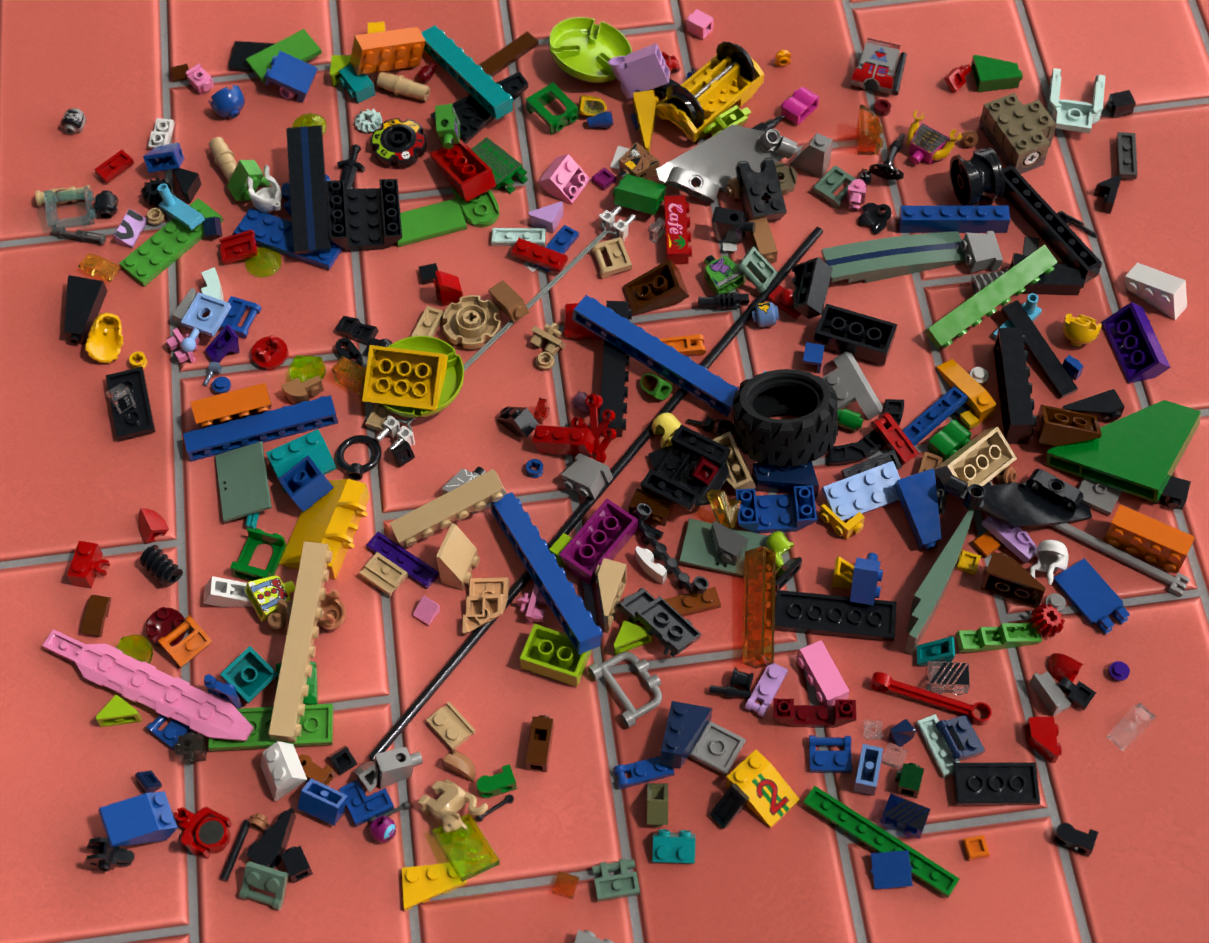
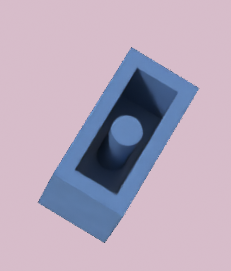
(868, 769)

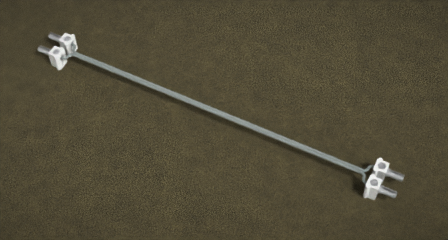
(606, 222)

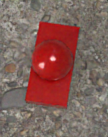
(784, 300)

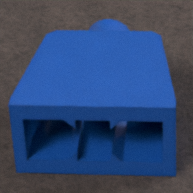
(169, 157)

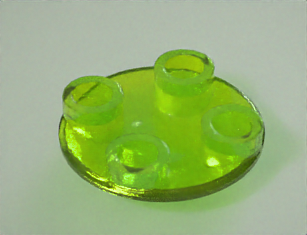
(307, 367)
(136, 647)

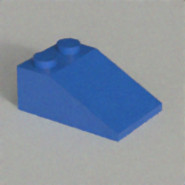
(138, 820)

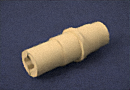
(403, 86)
(223, 156)

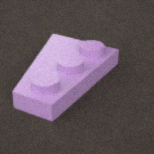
(1012, 537)

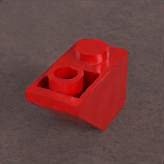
(447, 288)
(1042, 736)

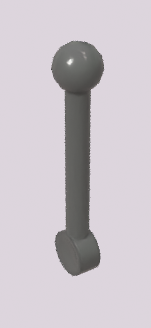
(406, 805)

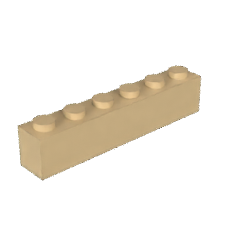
(448, 508)

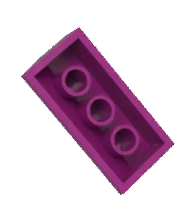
(598, 539)

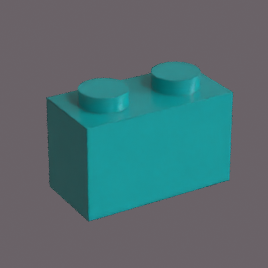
(357, 86)

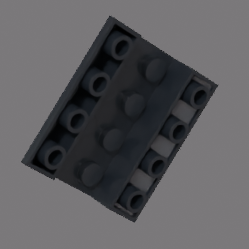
(364, 216)

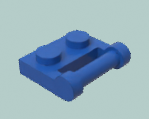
(235, 314)
(170, 733)
(830, 760)

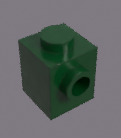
(909, 780)

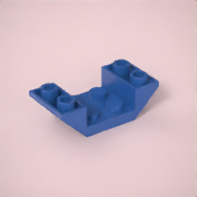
(776, 512)

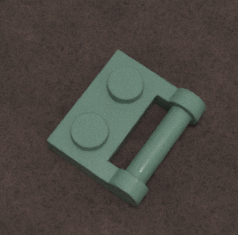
(830, 183)
(759, 266)
(264, 879)

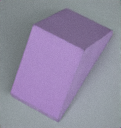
(547, 217)

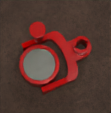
(210, 833)

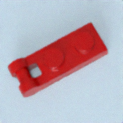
(895, 438)

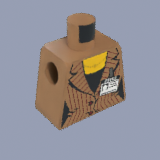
(638, 163)

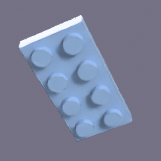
(862, 491)

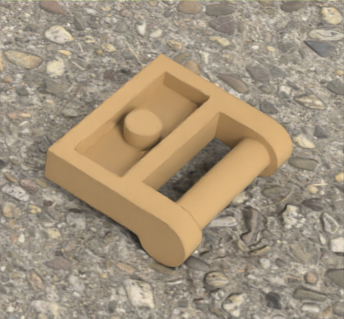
(617, 255)

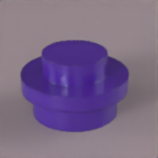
(1119, 671)

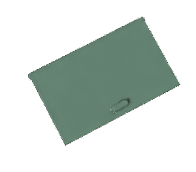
(245, 481)
(700, 550)

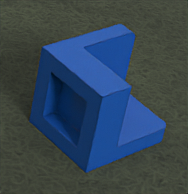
(814, 355)

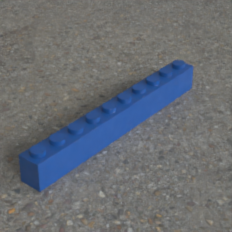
(655, 354)
(547, 574)

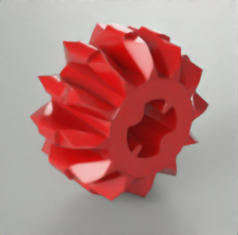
(1046, 620)

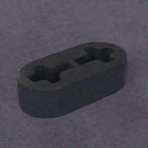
(352, 350)

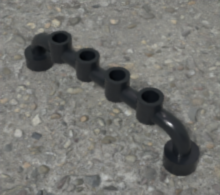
(698, 585)

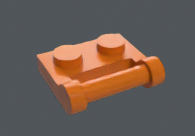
(188, 647)

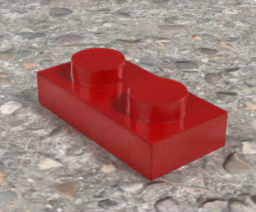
(114, 166)

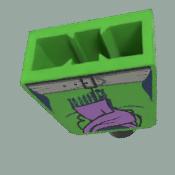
(448, 132)
(722, 274)

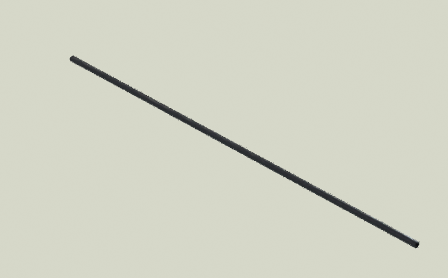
(589, 502)

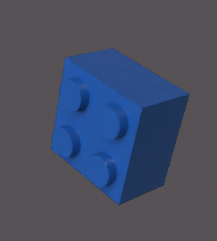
(305, 483)

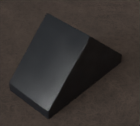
(188, 182)

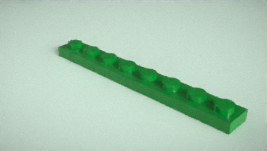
(879, 839)

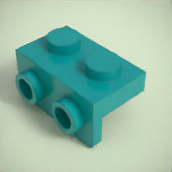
(674, 846)

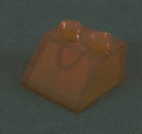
(868, 132)

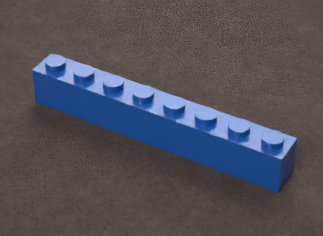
(260, 427)

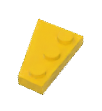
(427, 882)

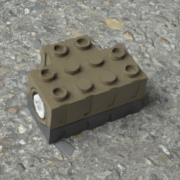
(1018, 131)

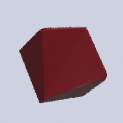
(704, 470)

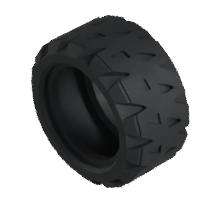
(789, 440)

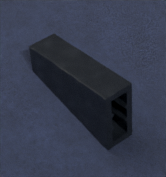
(1060, 281)
(82, 307)

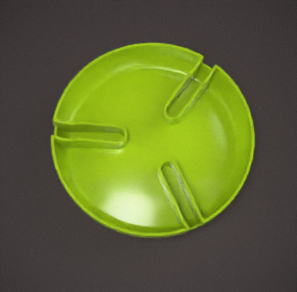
(585, 48)
(453, 379)

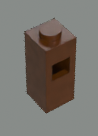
(539, 743)

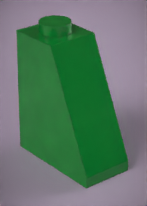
(995, 74)

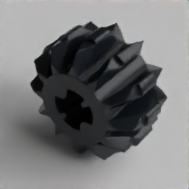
(150, 191)

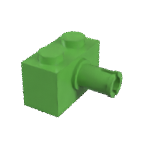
(238, 182)

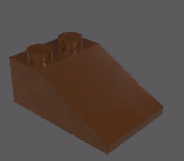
(656, 289)
(1064, 426)
(1012, 581)

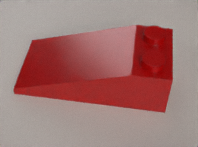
(464, 170)

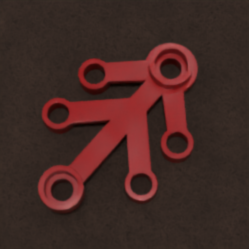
(596, 430)

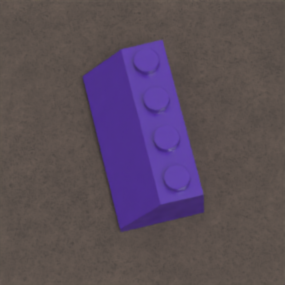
(1135, 343)

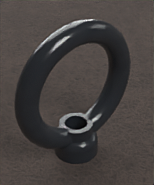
(356, 470)

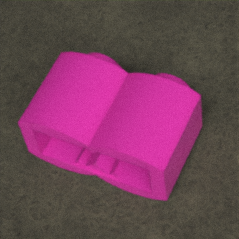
(799, 105)

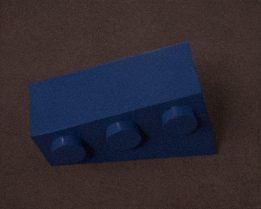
(783, 479)
(682, 732)

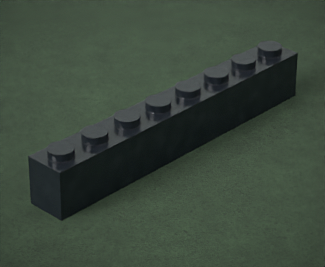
(1049, 225)
(615, 375)

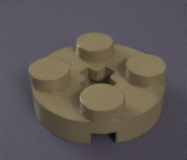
(789, 177)

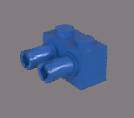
(865, 580)

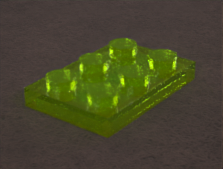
(466, 849)

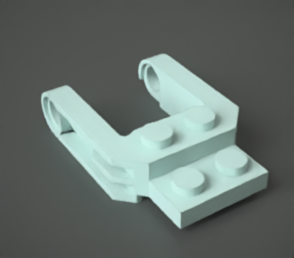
(1074, 114)

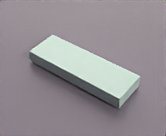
(509, 236)
(936, 745)

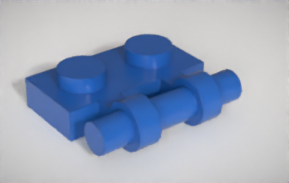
(225, 691)

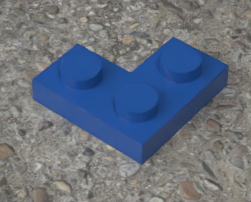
(363, 807)

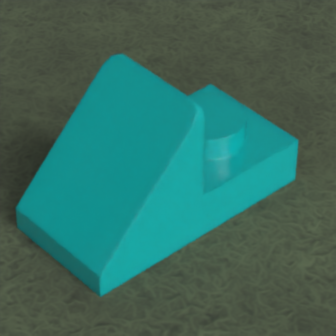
(938, 651)

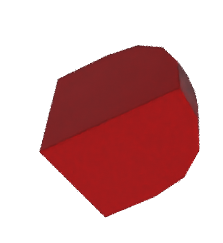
(151, 525)
(1063, 666)

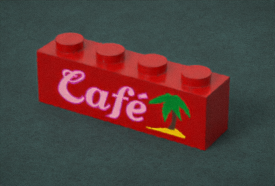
(676, 229)

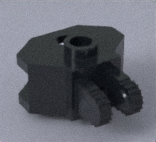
(106, 857)

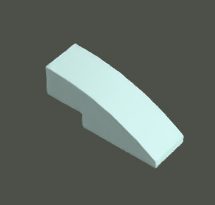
(213, 285)

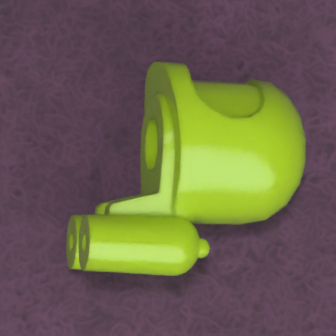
(778, 543)

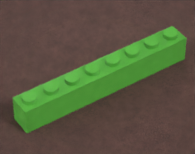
(991, 296)

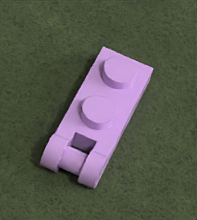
(766, 689)

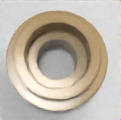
(155, 212)
(545, 356)

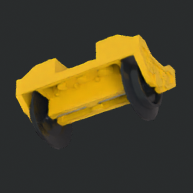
(711, 90)

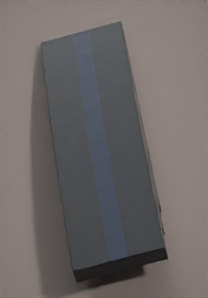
(308, 189)

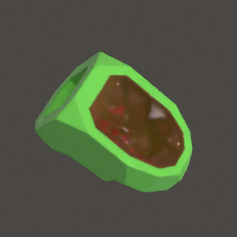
(656, 386)

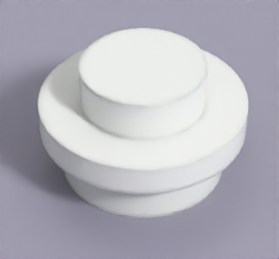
(979, 374)

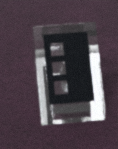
(121, 398)

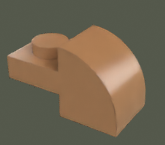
(297, 392)

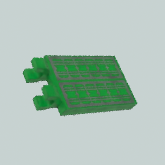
(502, 164)

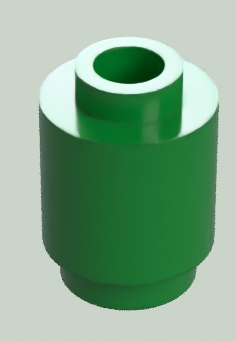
(849, 419)

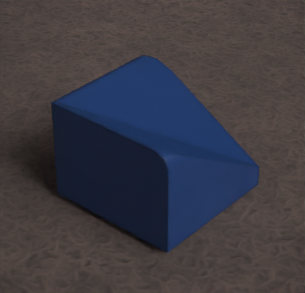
(902, 733)

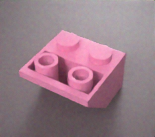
(564, 179)

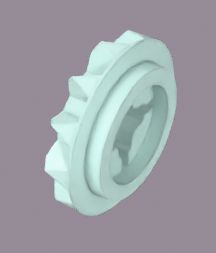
(365, 125)

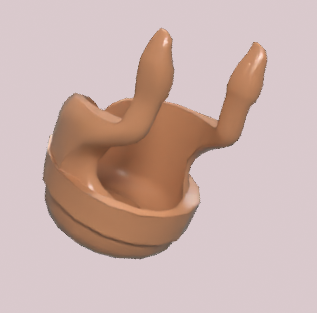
(332, 612)

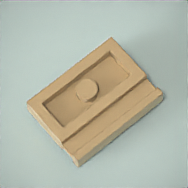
(383, 574)
(450, 726)

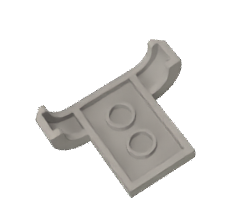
(852, 385)

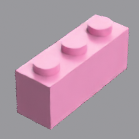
(823, 674)

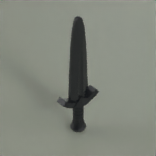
(350, 167)

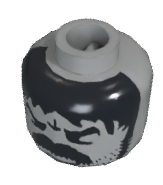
(73, 120)

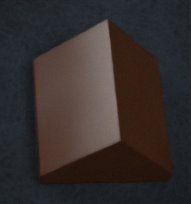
(179, 72)

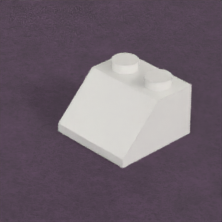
(282, 769)

